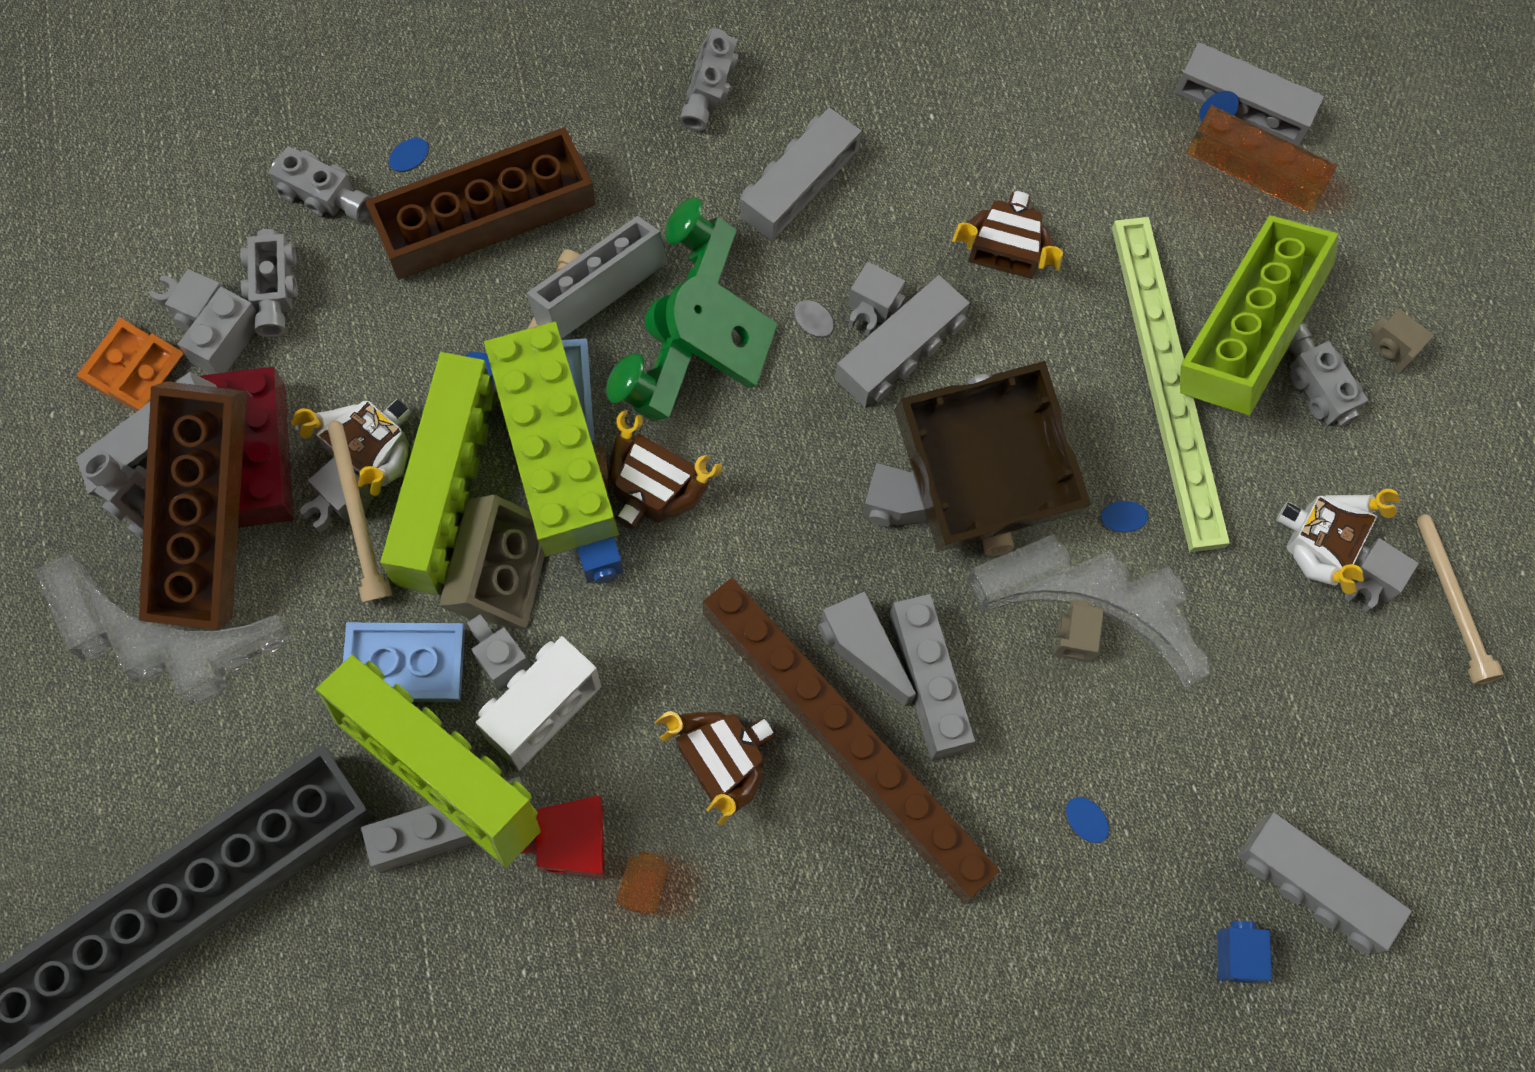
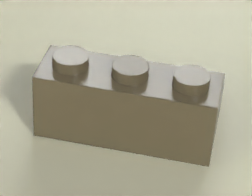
(494, 564)

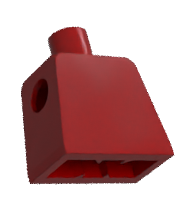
(570, 839)

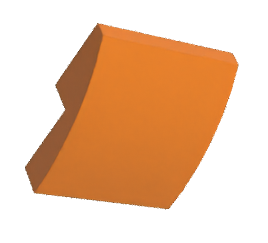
(129, 364)

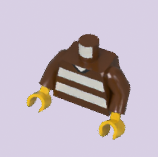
(1009, 238)
(653, 478)
(720, 755)

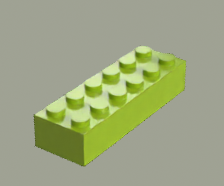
(1258, 314)
(550, 439)
(439, 474)
(430, 759)

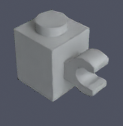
(875, 296)
(186, 298)
(330, 496)
(1384, 573)
(497, 653)

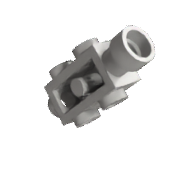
(709, 79)
(298, 176)
(267, 286)
(1325, 380)
(120, 488)

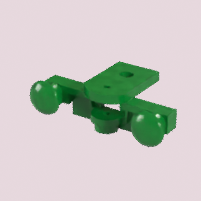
(695, 321)

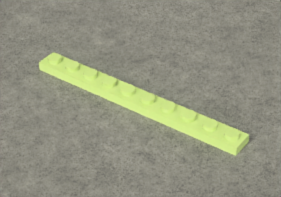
(1175, 411)

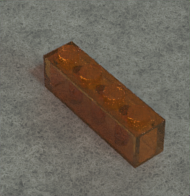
(1261, 159)

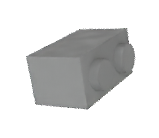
(219, 332)

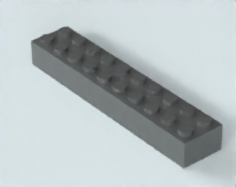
(174, 903)

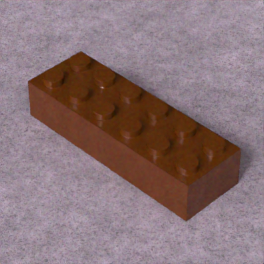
(481, 202)
(192, 504)

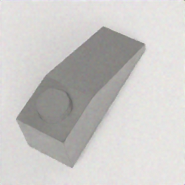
(893, 498)
(863, 643)

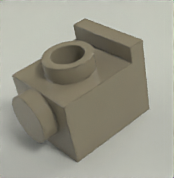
(1399, 338)
(1080, 631)

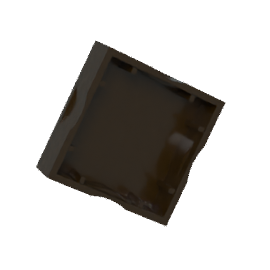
(991, 456)

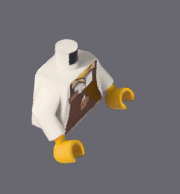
(373, 439)
(1332, 534)

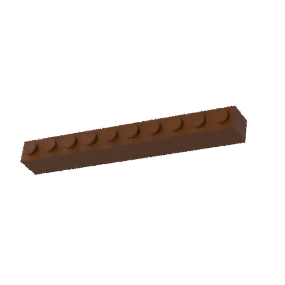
(849, 741)

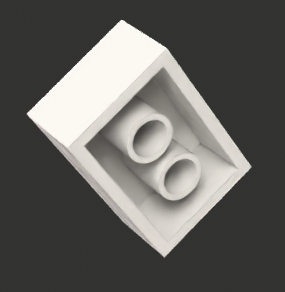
(538, 702)

